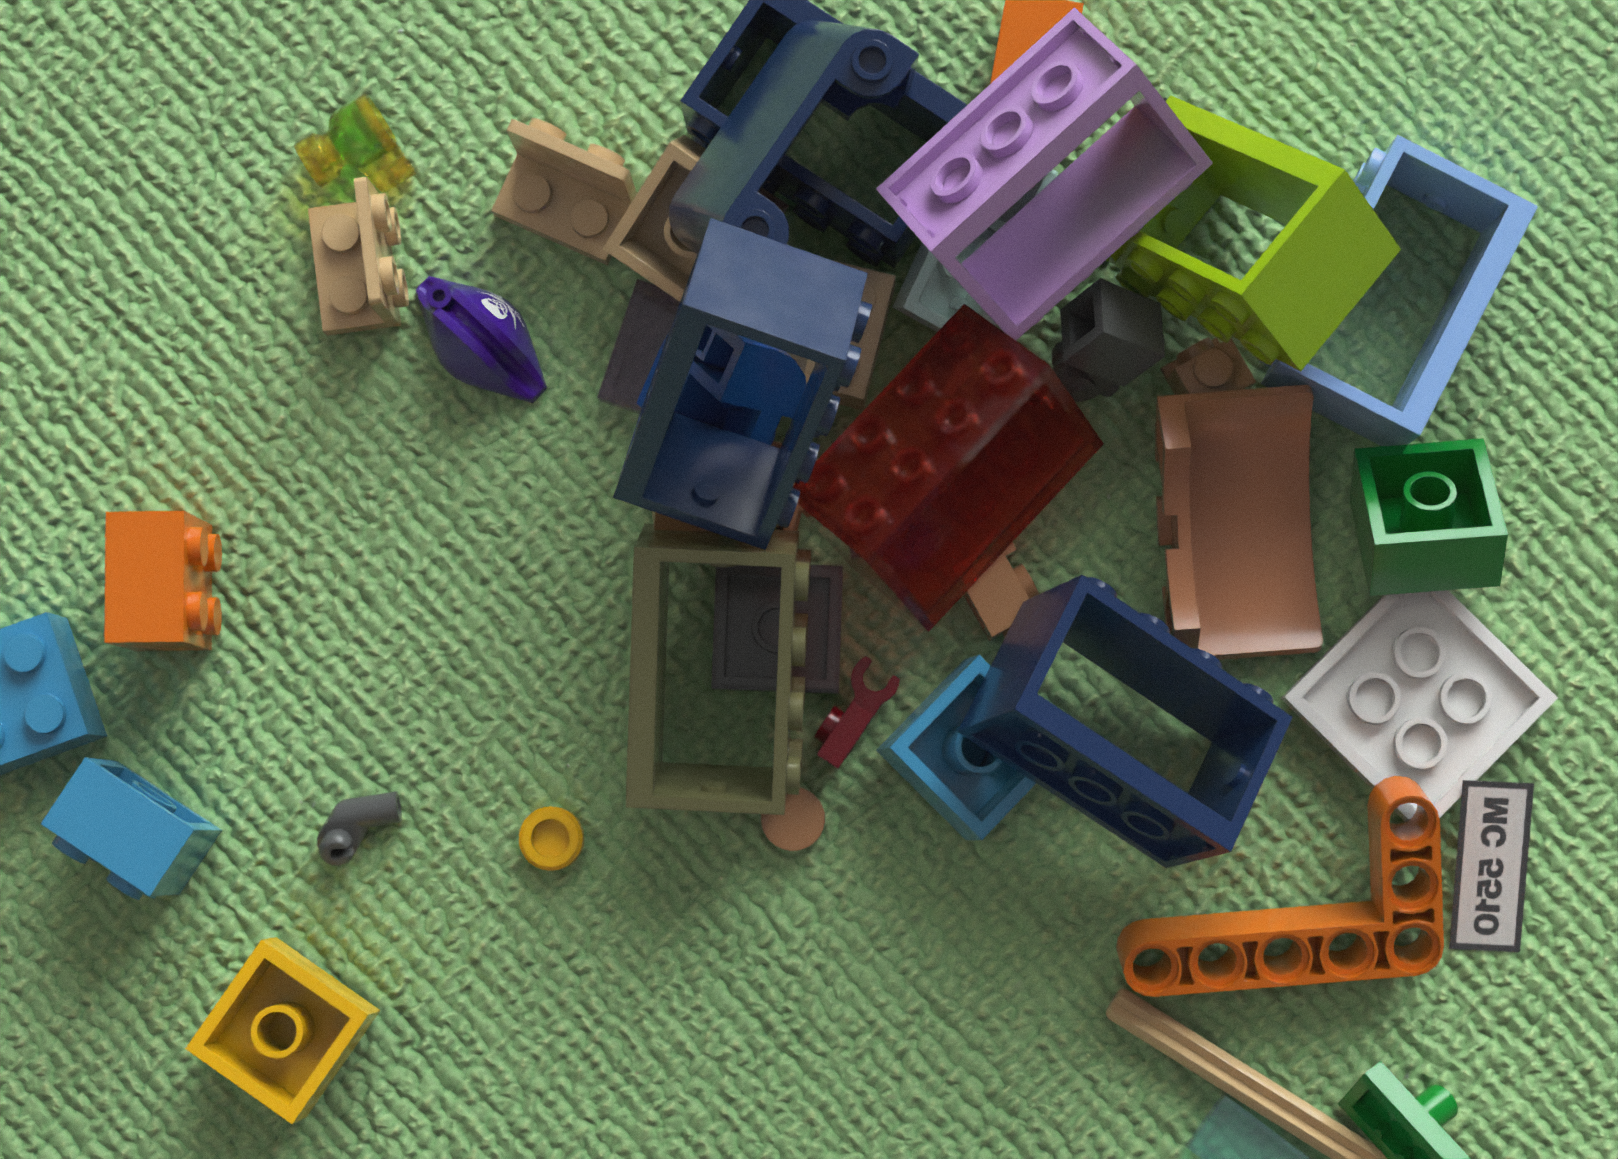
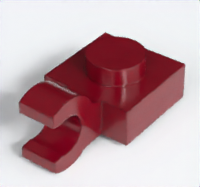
(843, 729)

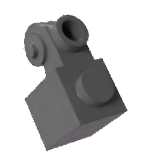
(1107, 340)

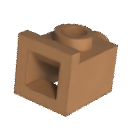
(1208, 368)
(999, 594)

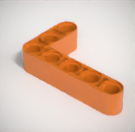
(1314, 926)

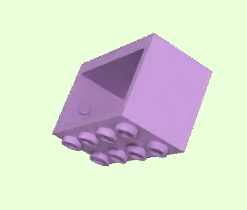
(1012, 141)

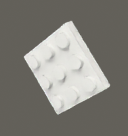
(1419, 696)

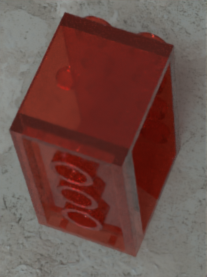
(947, 466)

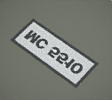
(1491, 865)

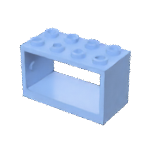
(1469, 200)

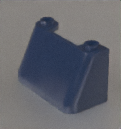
(811, 66)

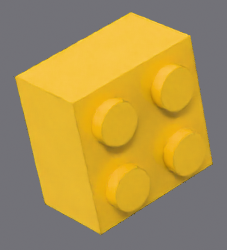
(282, 1029)

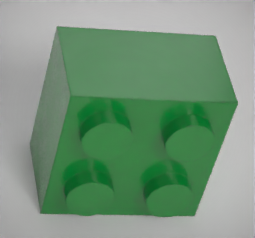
(1427, 517)

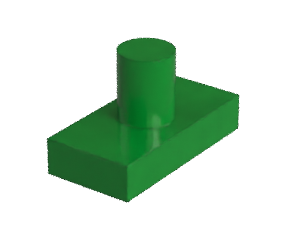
(1400, 1122)

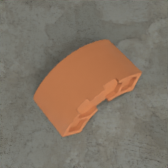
(1238, 521)

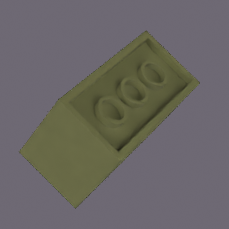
(707, 786)

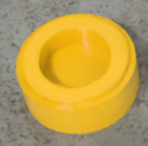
(551, 838)

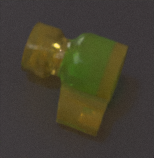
(356, 137)

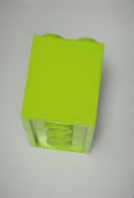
(1305, 276)

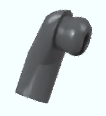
(351, 821)

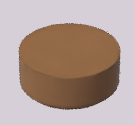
(799, 825)

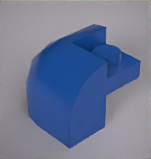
(738, 385)

